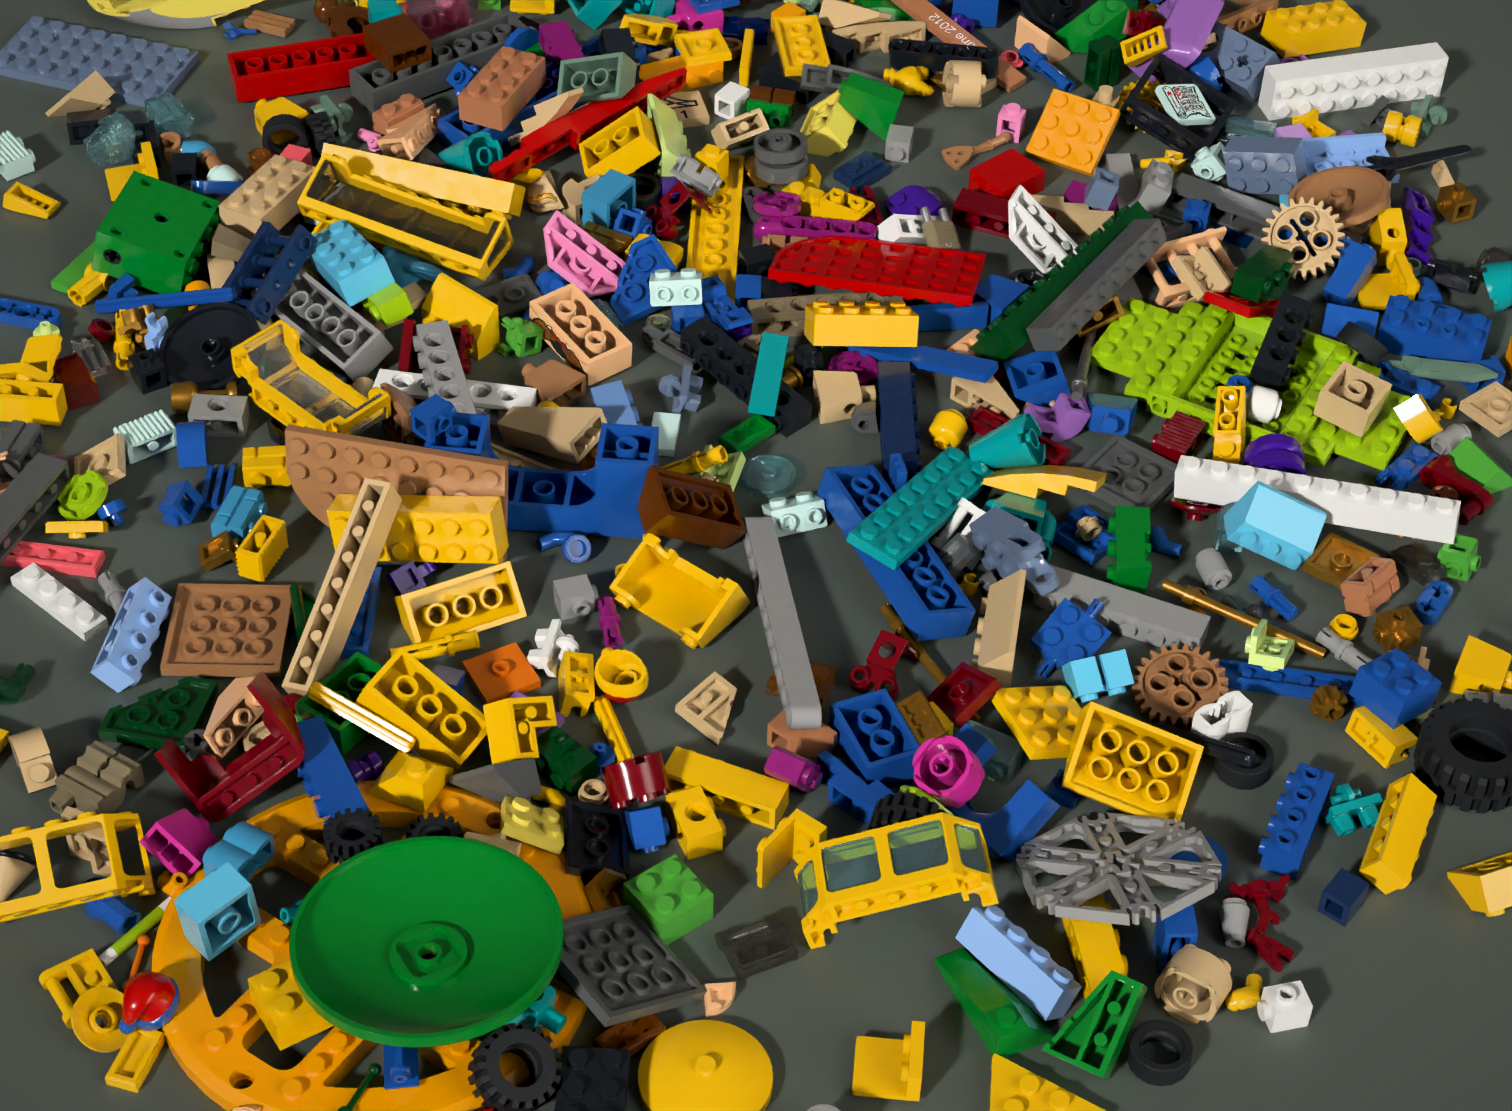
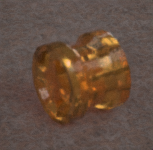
(257, 158)

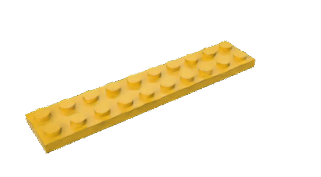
(715, 236)

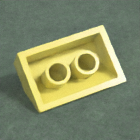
(828, 126)

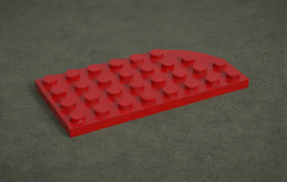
(881, 268)

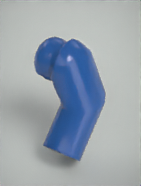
(524, 265)

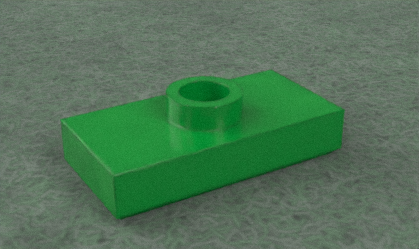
(747, 434)

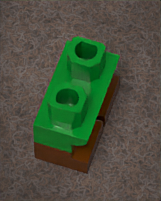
(776, 111)

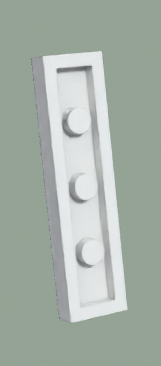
(59, 601)

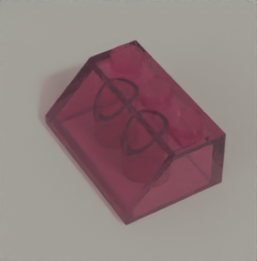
(438, 16)

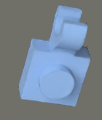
(156, 332)

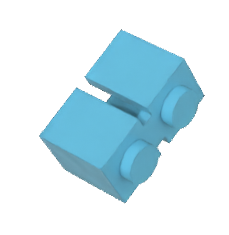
(1093, 675)

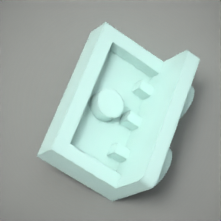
(675, 287)
(796, 514)

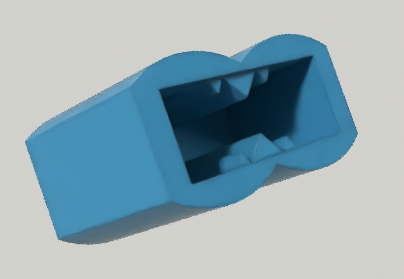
(243, 847)

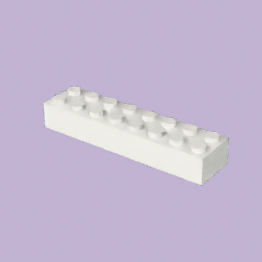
(1352, 80)

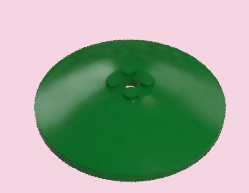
(453, 897)

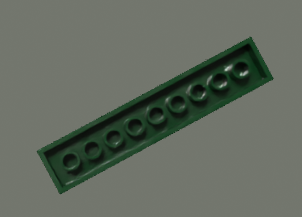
(1010, 332)

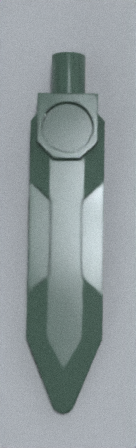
(1443, 369)

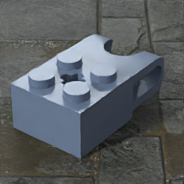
(1240, 61)
(1011, 546)

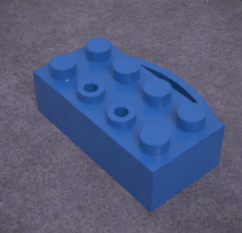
(1432, 331)

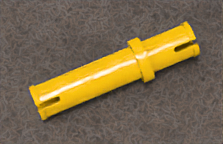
(123, 345)
(699, 461)
(434, 647)

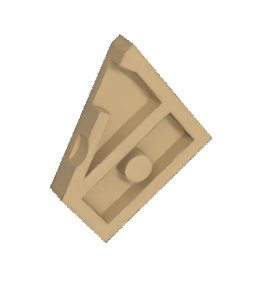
(709, 706)

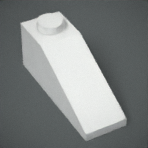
(903, 229)

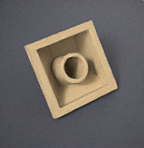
(86, 96)

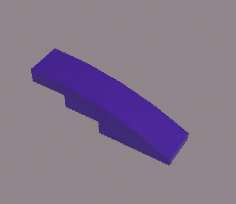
(1417, 219)

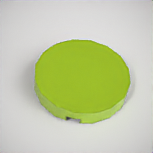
(82, 496)

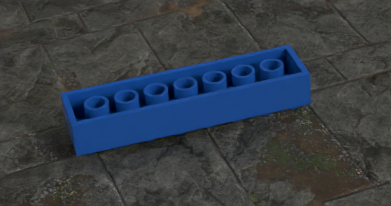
(921, 586)

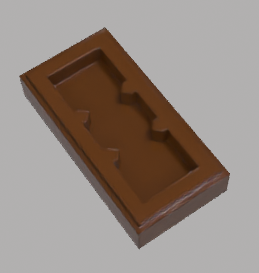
(631, 1034)

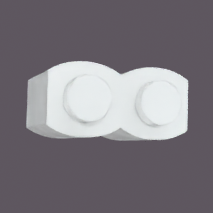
(1223, 718)

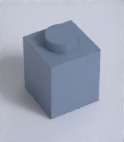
(1101, 189)

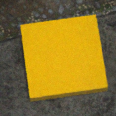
(702, 47)

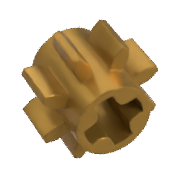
(1328, 703)

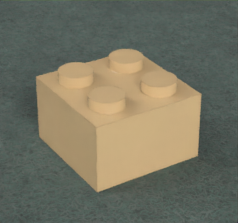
(1352, 399)

